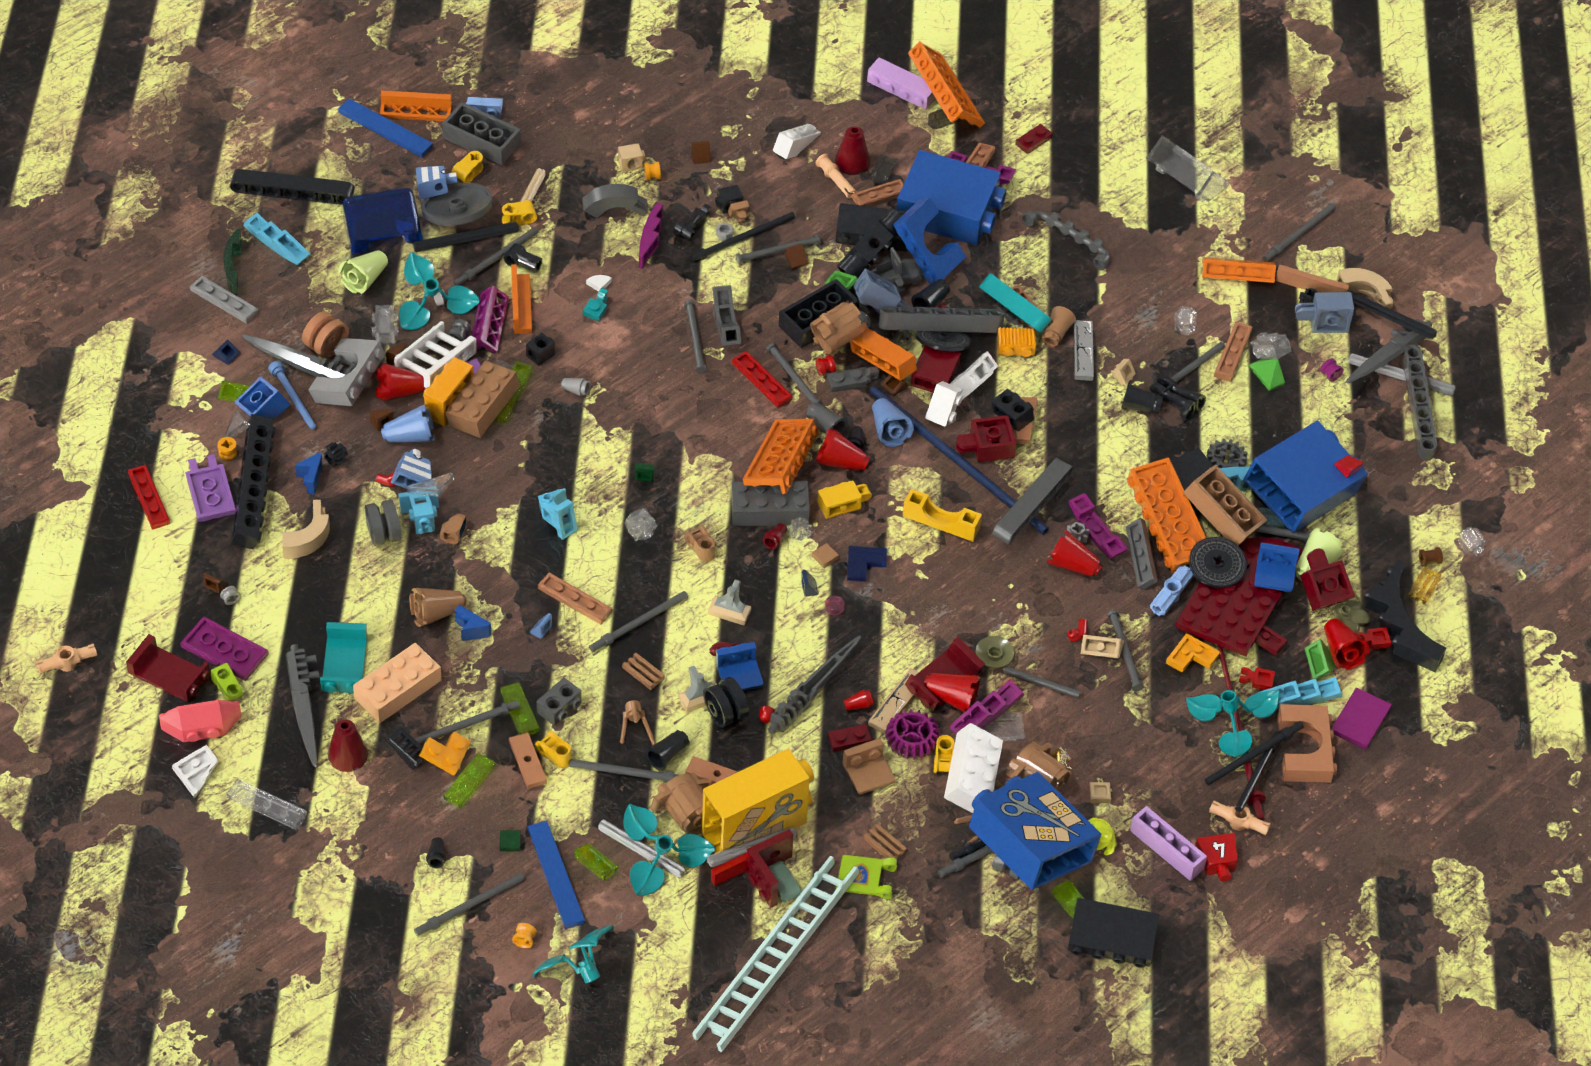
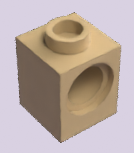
(630, 157)

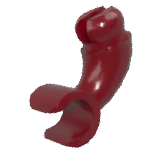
(718, 645)

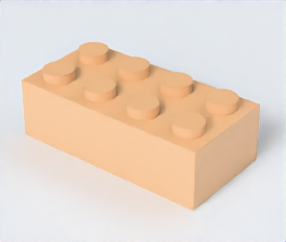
(397, 682)

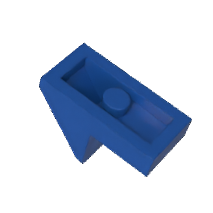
(310, 470)
(473, 625)

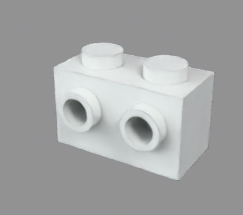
(944, 403)

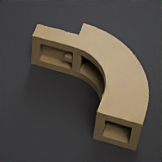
(1368, 283)
(308, 540)

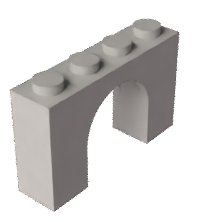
(347, 388)

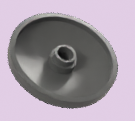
(459, 206)

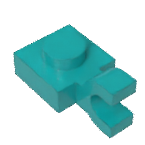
(596, 308)

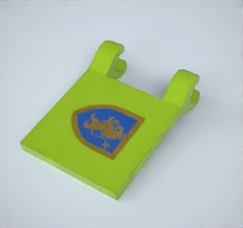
(869, 874)

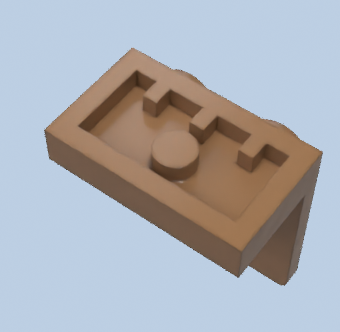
(867, 766)

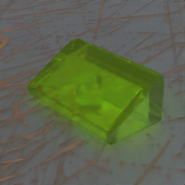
(231, 391)
(595, 861)

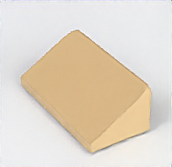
(1101, 646)

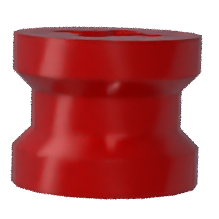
(825, 365)

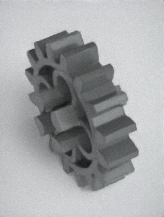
(1217, 453)

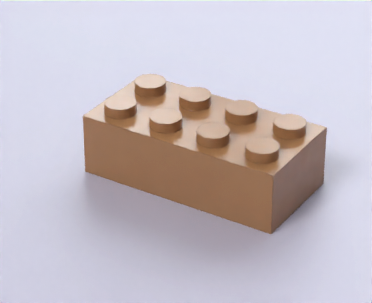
(482, 399)
(1225, 505)

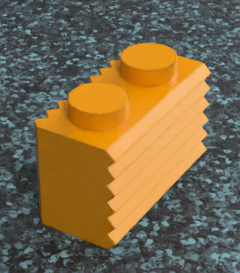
(1016, 341)

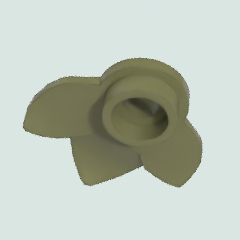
(1351, 614)

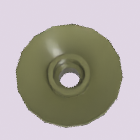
(995, 646)

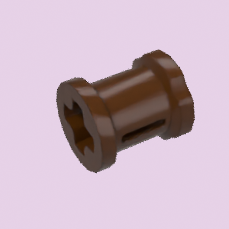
(1430, 556)

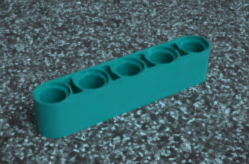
(1015, 303)

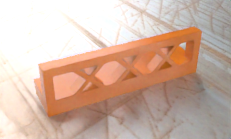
(416, 103)
(1238, 269)
(521, 302)

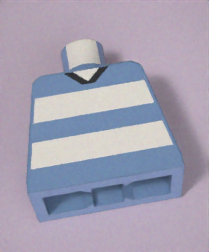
(433, 181)
(411, 469)

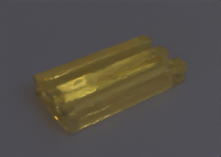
(1418, 596)

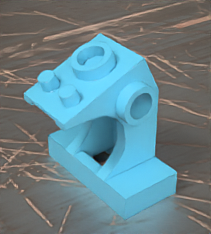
(554, 507)
(420, 513)

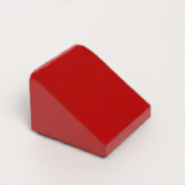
(1349, 465)

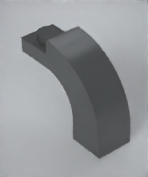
(613, 196)
(724, 314)

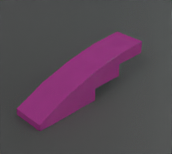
(650, 235)
(989, 708)

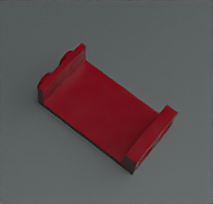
(955, 660)
(167, 670)

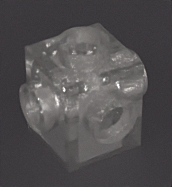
(640, 524)

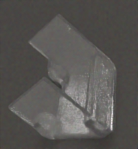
(1187, 169)

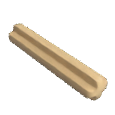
(534, 185)

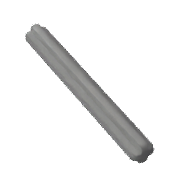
(641, 848)
(731, 853)

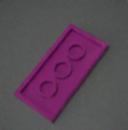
(223, 646)

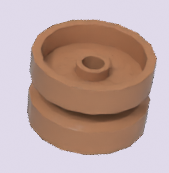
(324, 334)

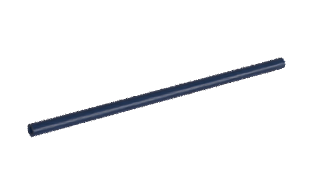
(959, 460)

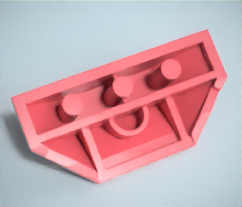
(200, 720)

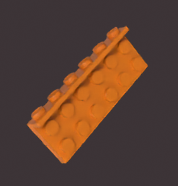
(944, 85)
(782, 453)
(1166, 510)

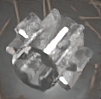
(800, 528)

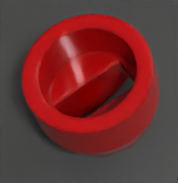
(765, 713)

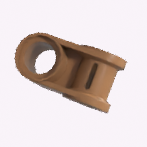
(701, 543)

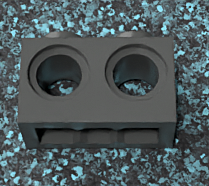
(557, 699)

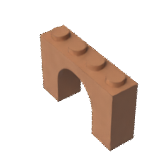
(1316, 765)

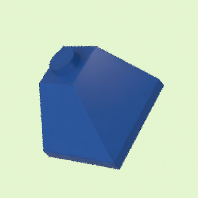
(262, 400)

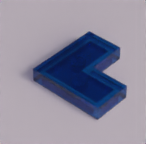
(862, 557)

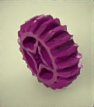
(913, 727)

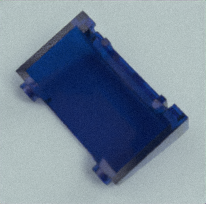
(381, 217)

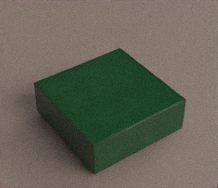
(644, 472)
(510, 840)

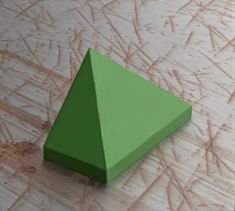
(845, 279)
(1268, 372)
(1319, 659)

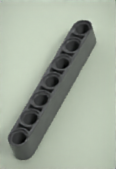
(941, 319)
(1417, 393)
(1032, 501)

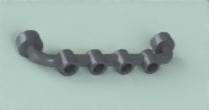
(1100, 262)

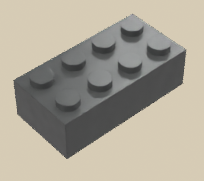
(481, 133)
(767, 505)

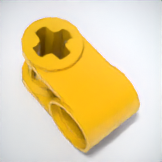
(469, 167)
(519, 212)
(555, 749)
(943, 756)

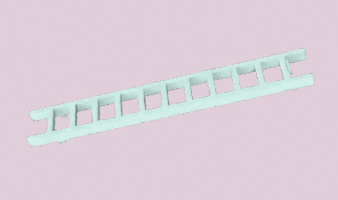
(765, 947)

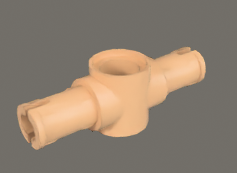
(66, 658)
(1246, 820)

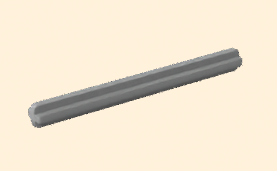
(1398, 373)

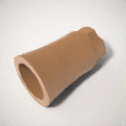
(1061, 321)

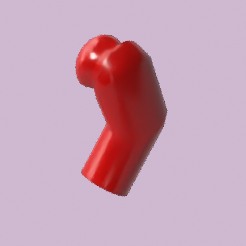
(385, 480)
(1077, 634)

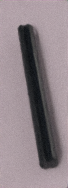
(466, 236)
(1393, 316)

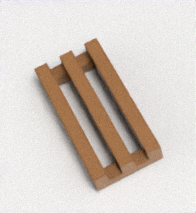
(646, 669)
(886, 840)

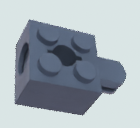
(877, 291)
(1328, 313)

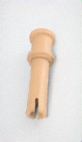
(831, 171)

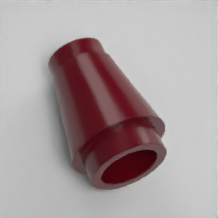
(774, 537)

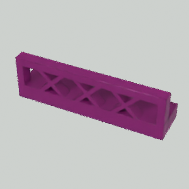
(485, 316)

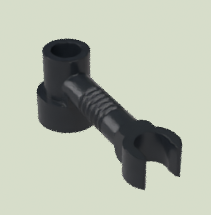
(686, 230)

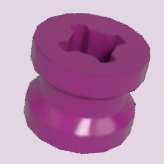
(1331, 369)

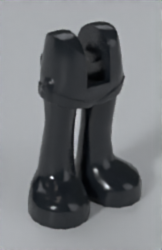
(1187, 402)

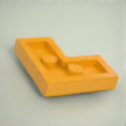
(1192, 649)
(448, 756)

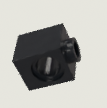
(728, 196)
(540, 349)

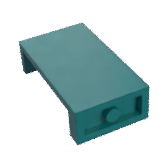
(344, 656)

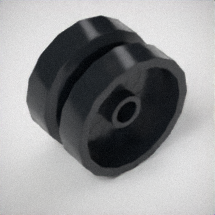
(726, 702)

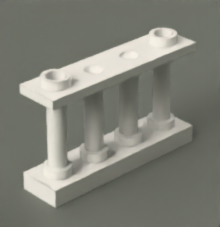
(463, 351)

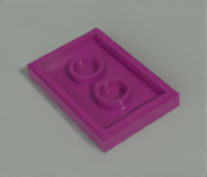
(1361, 718)

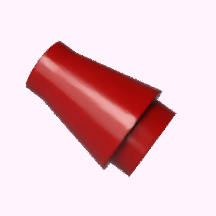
(859, 701)

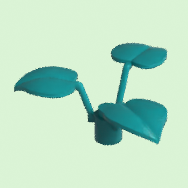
(418, 270)
(1233, 743)
(645, 876)
(588, 966)

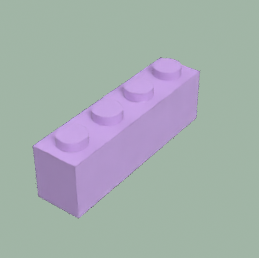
(900, 83)
(1168, 843)

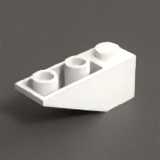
(795, 140)

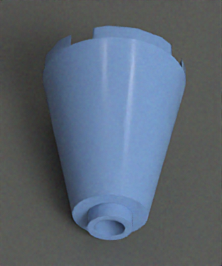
(891, 423)
(410, 427)

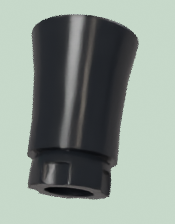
(931, 295)
(1141, 400)
(666, 750)

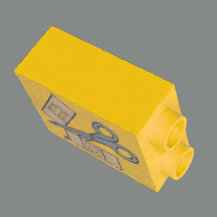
(757, 801)

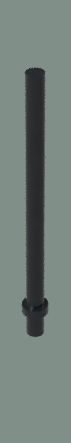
(703, 253)

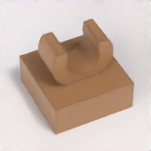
(739, 210)

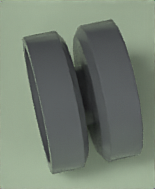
(383, 522)

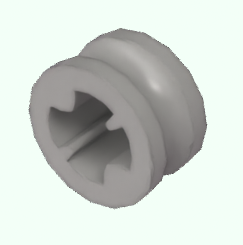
(230, 595)

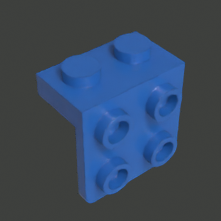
(1276, 567)
(739, 664)

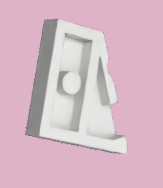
(196, 769)

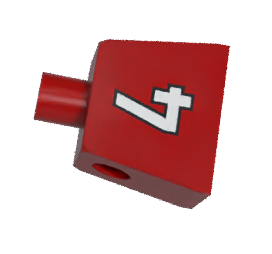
(1220, 854)

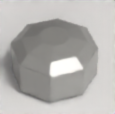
(724, 231)

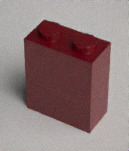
(934, 368)

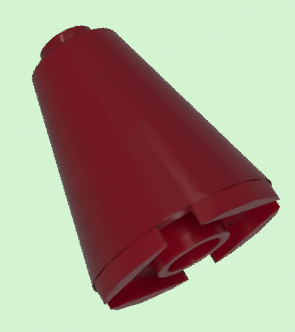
(853, 152)
(347, 747)

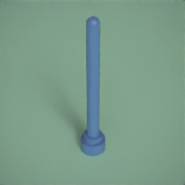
(278, 370)

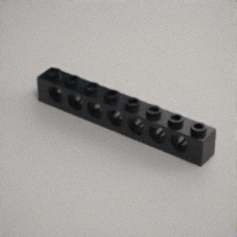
(252, 482)

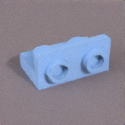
(488, 105)

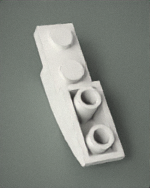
(975, 374)

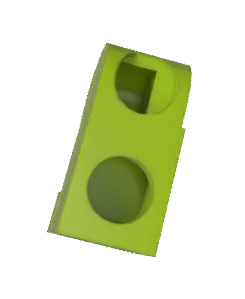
(226, 682)

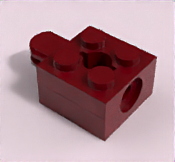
(981, 436)
(1325, 576)

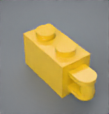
(842, 498)

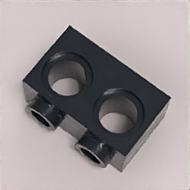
(1011, 404)

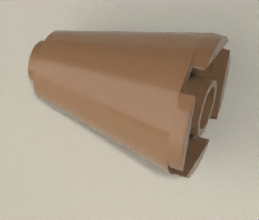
(434, 604)

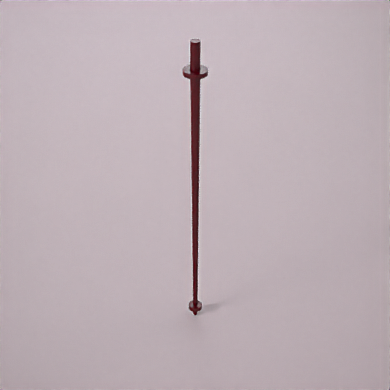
(1257, 797)

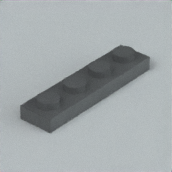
(1141, 553)

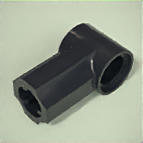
(518, 255)

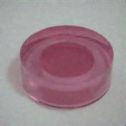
(834, 605)

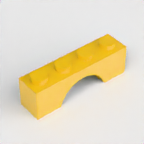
(921, 509)

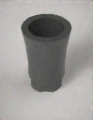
(826, 419)

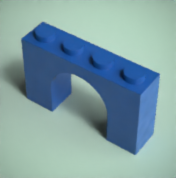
(911, 230)

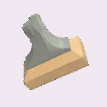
(729, 606)
(693, 697)

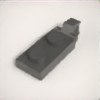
(852, 378)

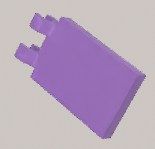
(209, 490)

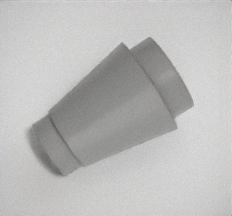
(576, 385)

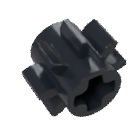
(1308, 296)
(335, 453)

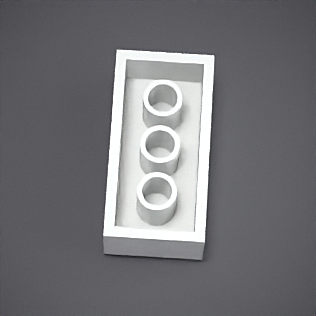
(972, 765)

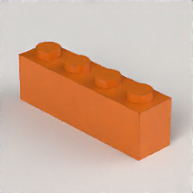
(884, 354)

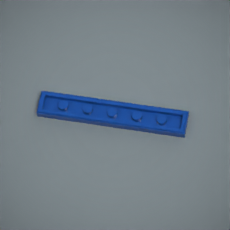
(385, 128)
(556, 875)

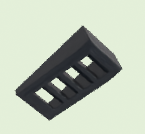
(408, 759)

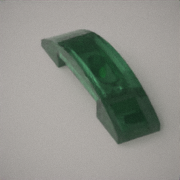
(232, 248)

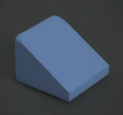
(542, 626)

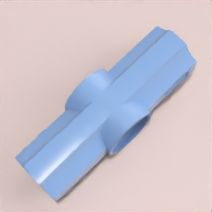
(1171, 591)

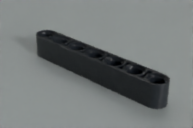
(291, 186)

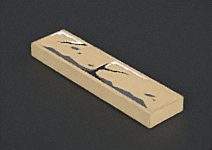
(893, 704)

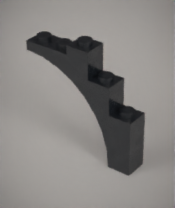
(1408, 638)

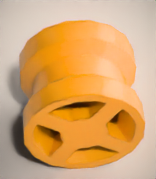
(652, 171)
(227, 448)
(524, 935)

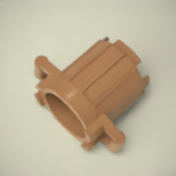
(837, 327)
(1038, 759)
(683, 801)

